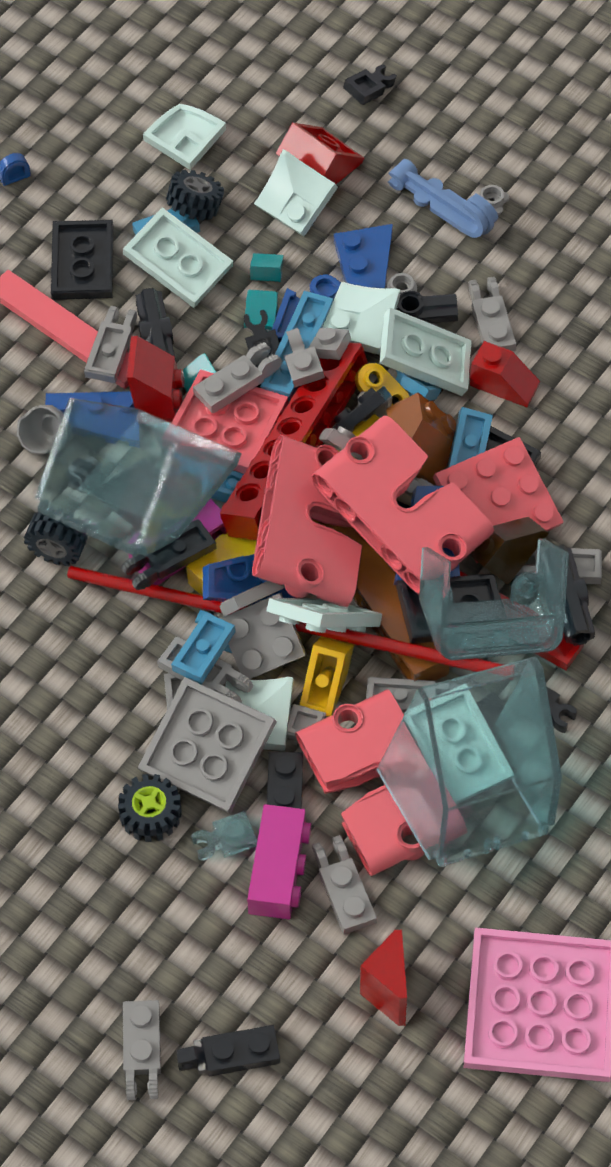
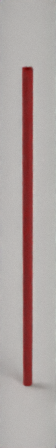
(349, 636)

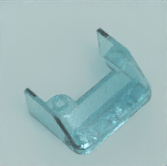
(519, 625)

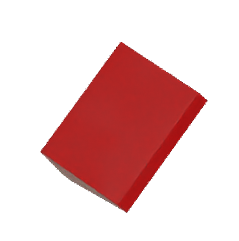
(385, 979)

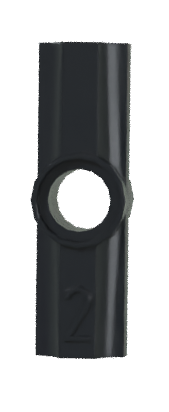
(429, 308)
(153, 322)
(577, 618)

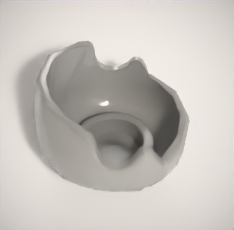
(39, 428)

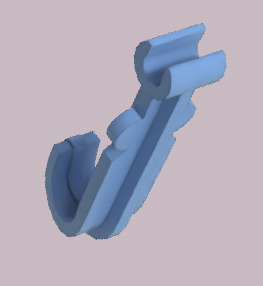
(471, 217)

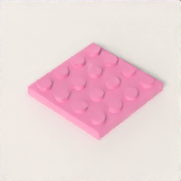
(539, 1005)

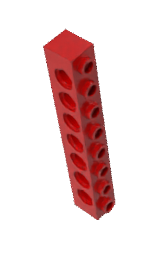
(303, 420)

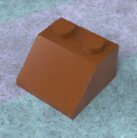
(428, 429)

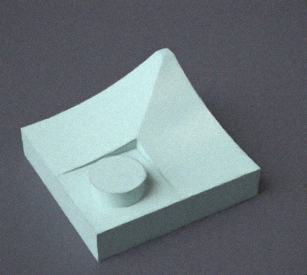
(185, 134)
(295, 193)
(362, 313)
(273, 699)

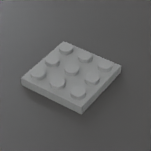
(207, 744)

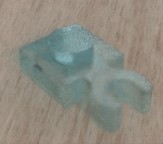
(230, 835)

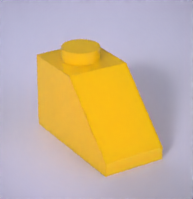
(326, 674)

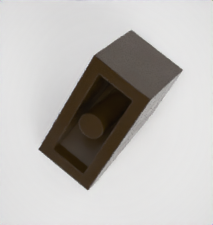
(509, 547)

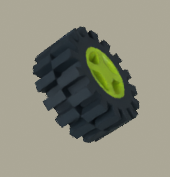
(148, 796)

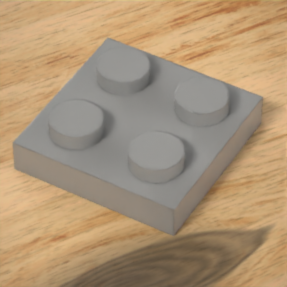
(262, 640)

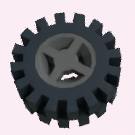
(194, 194)
(54, 540)

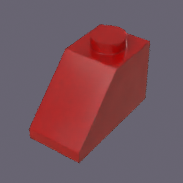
(503, 374)

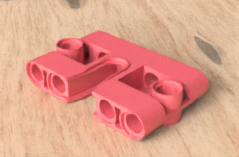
(367, 497)
(289, 543)
(349, 758)

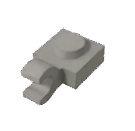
(302, 363)

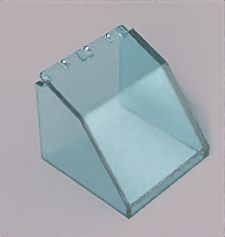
(129, 475)
(476, 762)

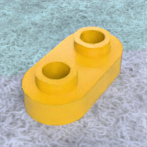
(384, 379)

